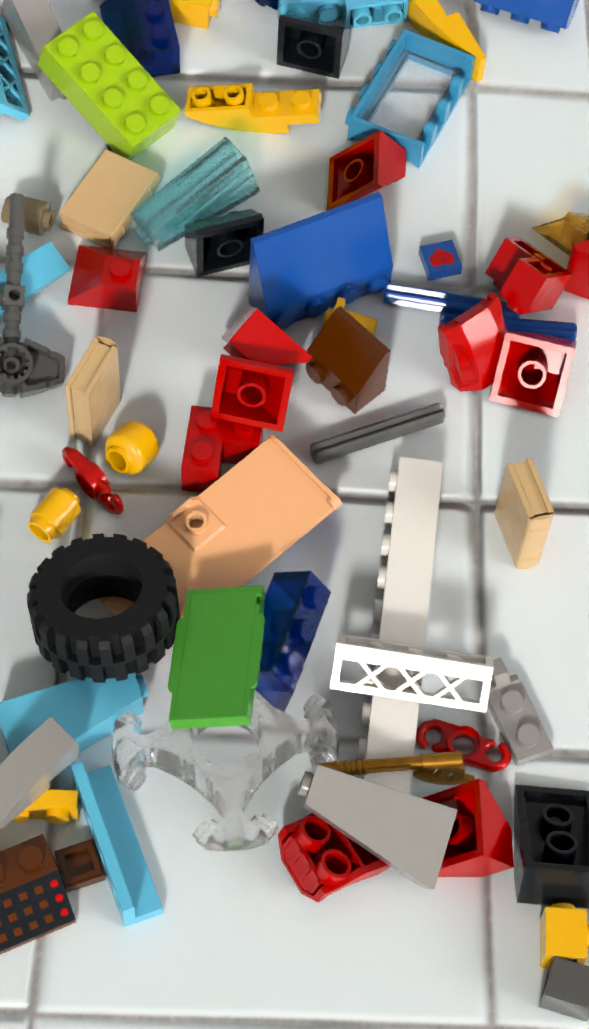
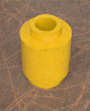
(54, 514)

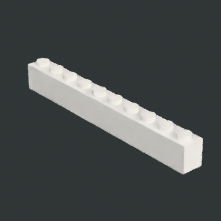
(403, 609)

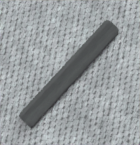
(377, 433)

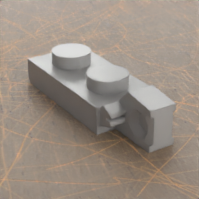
(516, 717)

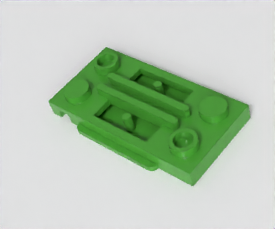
(217, 657)

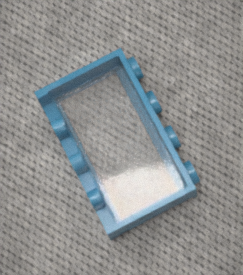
(411, 94)

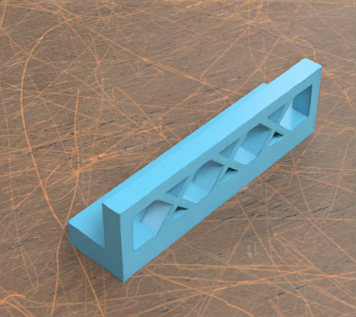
(13, 88)
(116, 844)

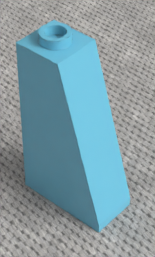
(78, 706)

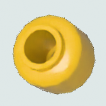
(131, 448)

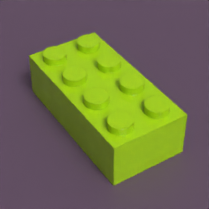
(108, 86)

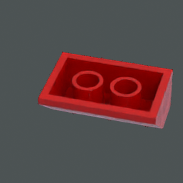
(261, 340)

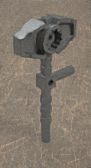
(24, 366)

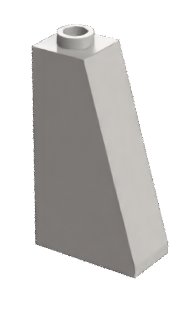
(33, 27)
(386, 822)

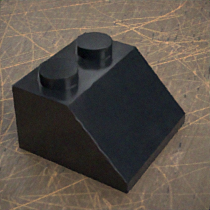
(312, 45)
(222, 241)

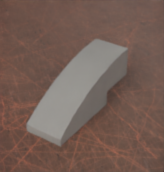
(32, 766)

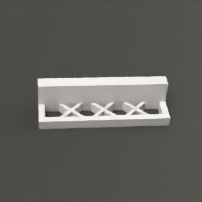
(414, 658)

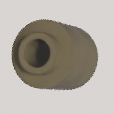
(36, 215)

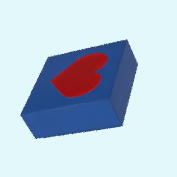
(440, 260)

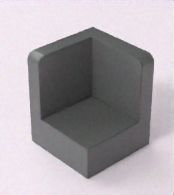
(567, 989)

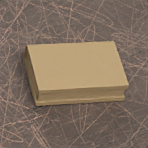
(106, 197)
(93, 391)
(523, 513)

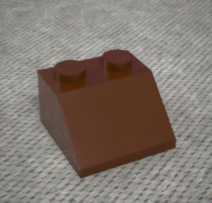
(348, 361)

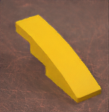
(451, 30)

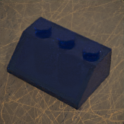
(146, 32)
(292, 617)

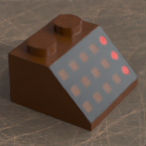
(30, 894)

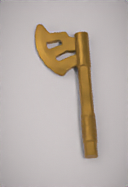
(423, 764)

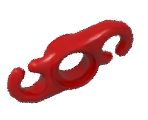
(92, 480)
(450, 732)

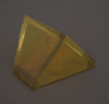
(566, 231)

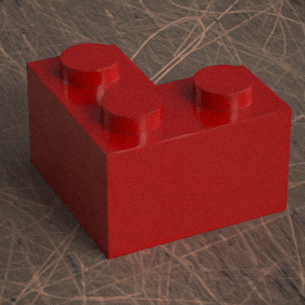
(527, 277)
(211, 444)

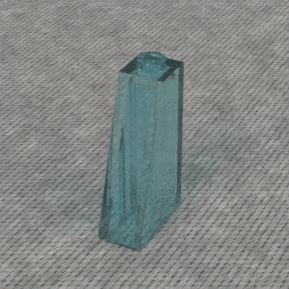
(201, 191)

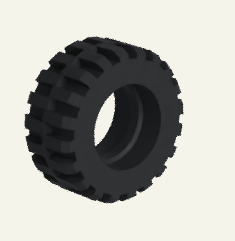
(112, 644)

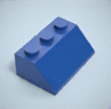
(552, 13)

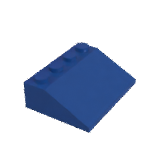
(320, 258)

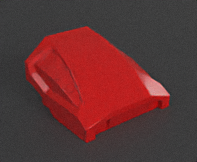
(473, 344)
(324, 858)

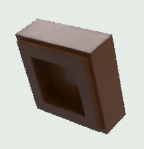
(80, 865)

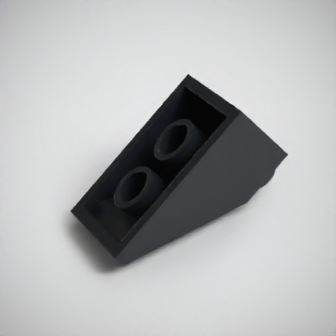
(551, 846)

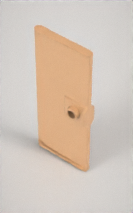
(239, 523)

